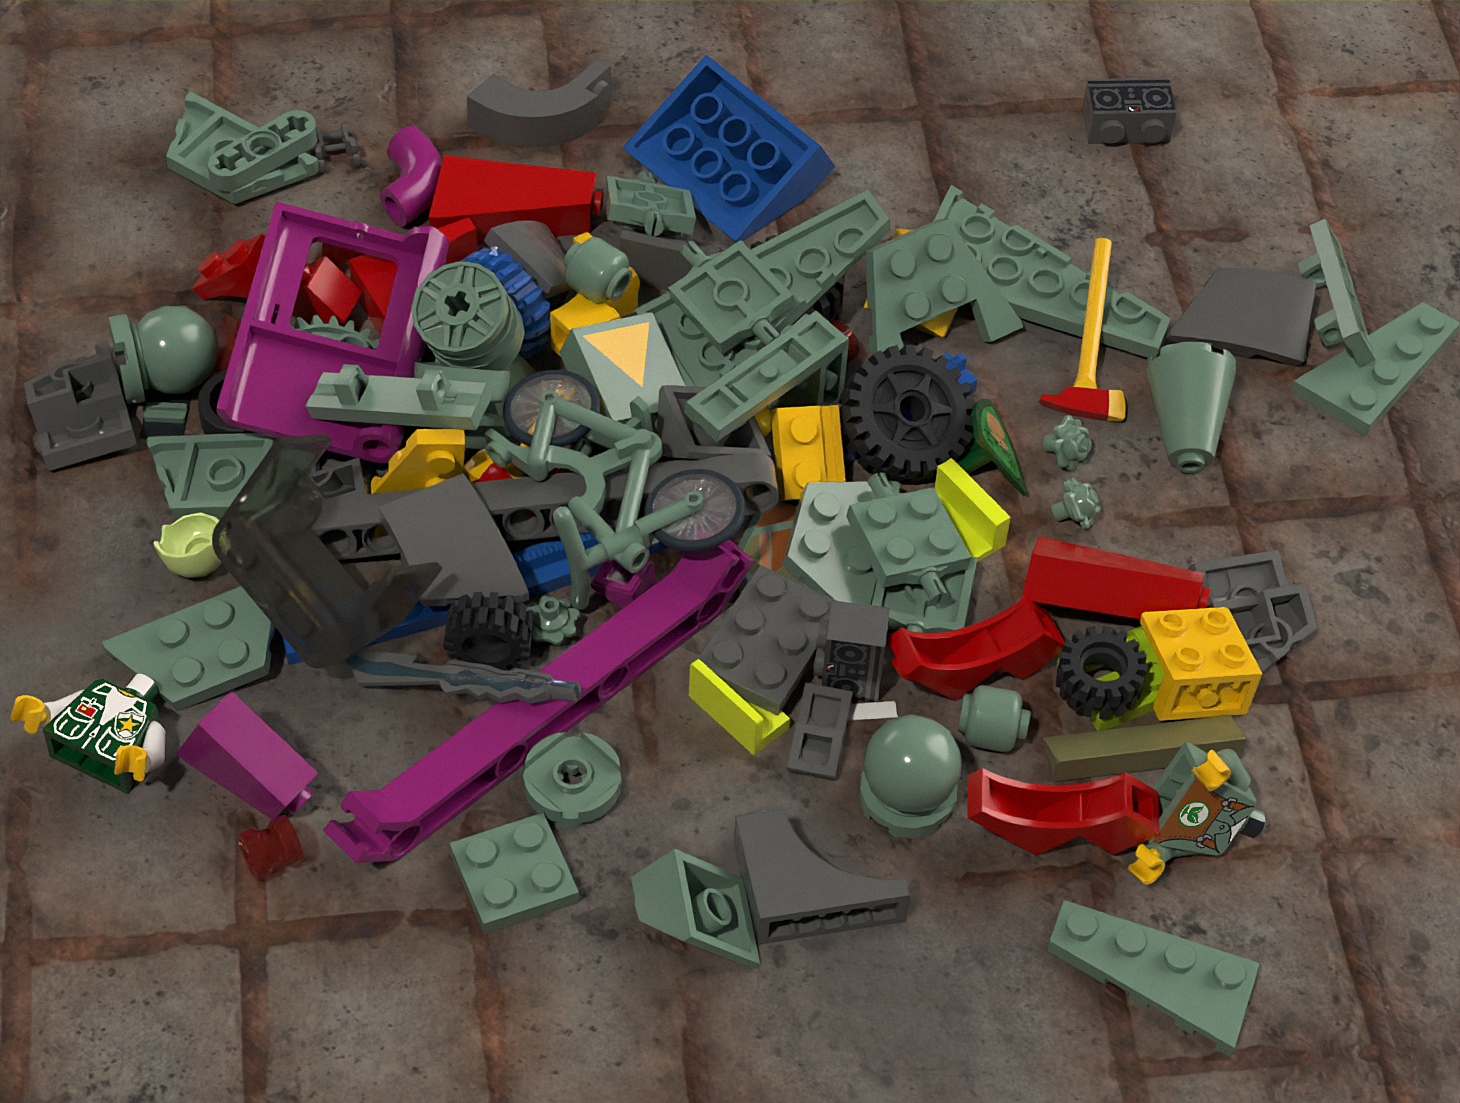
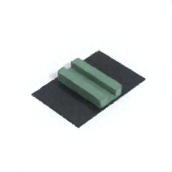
(165, 414)

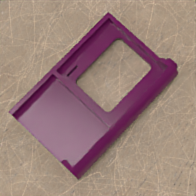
(279, 366)

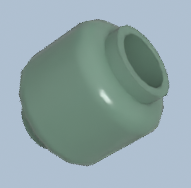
(597, 270)
(993, 718)

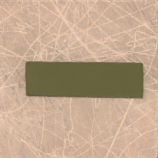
(1137, 746)

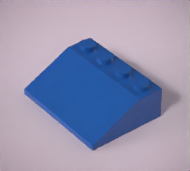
(729, 151)

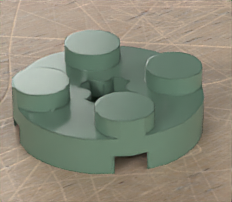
(572, 803)

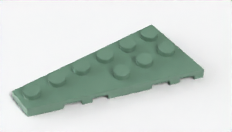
(803, 260)

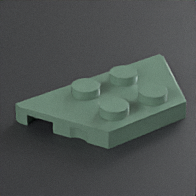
(209, 128)
(206, 470)
(824, 546)
(199, 648)

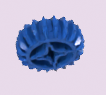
(524, 295)

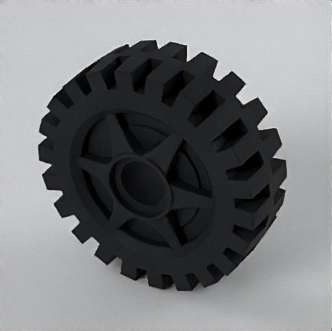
(927, 391)

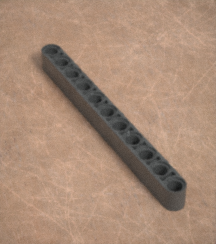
(526, 506)

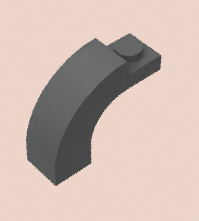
(539, 117)

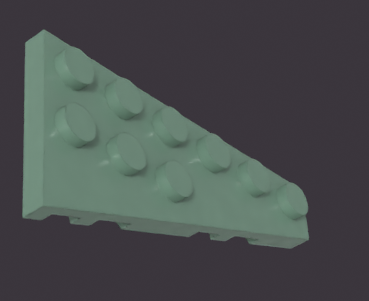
(1045, 284)

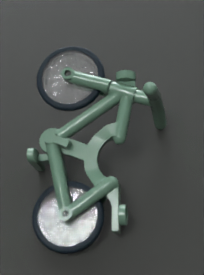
(684, 511)

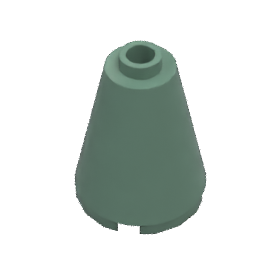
(1191, 400)

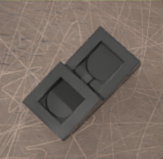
(819, 731)

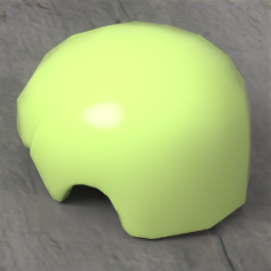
(188, 546)

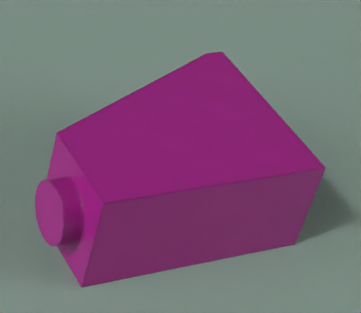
(248, 759)

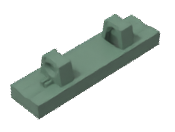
(1345, 320)
(765, 376)
(399, 400)

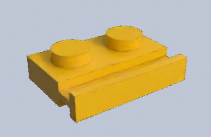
(806, 448)

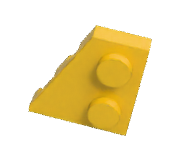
(424, 461)

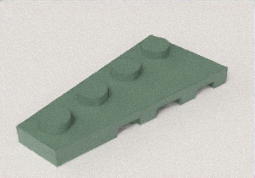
(1367, 392)
(1179, 977)

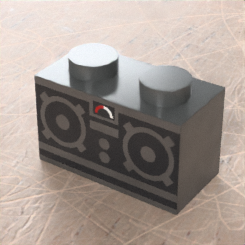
(1128, 110)
(852, 649)

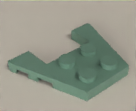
(925, 277)

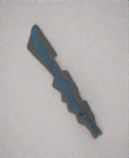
(460, 677)

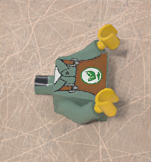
(1200, 809)

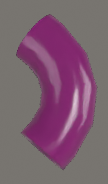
(418, 179)

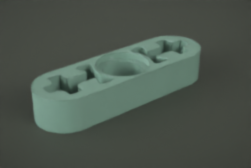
(237, 164)

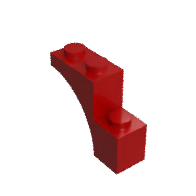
(322, 290)
(958, 660)
(1040, 817)

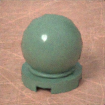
(165, 351)
(910, 776)

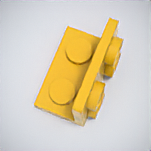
(1203, 663)

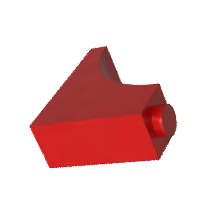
(377, 275)

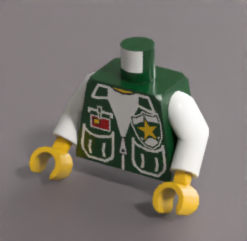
(101, 730)

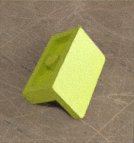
(972, 511)
(743, 720)

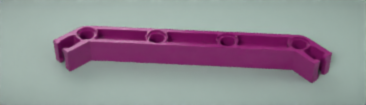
(497, 742)

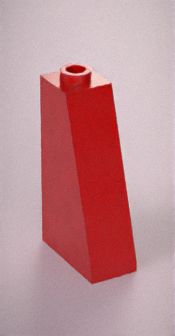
(512, 192)
(1109, 581)

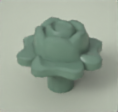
(1068, 442)
(1078, 503)
(553, 619)

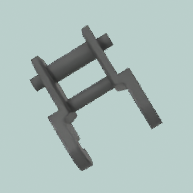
(349, 145)

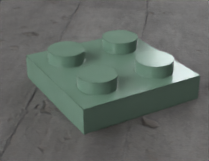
(514, 873)

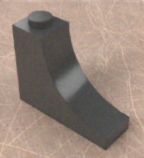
(800, 894)

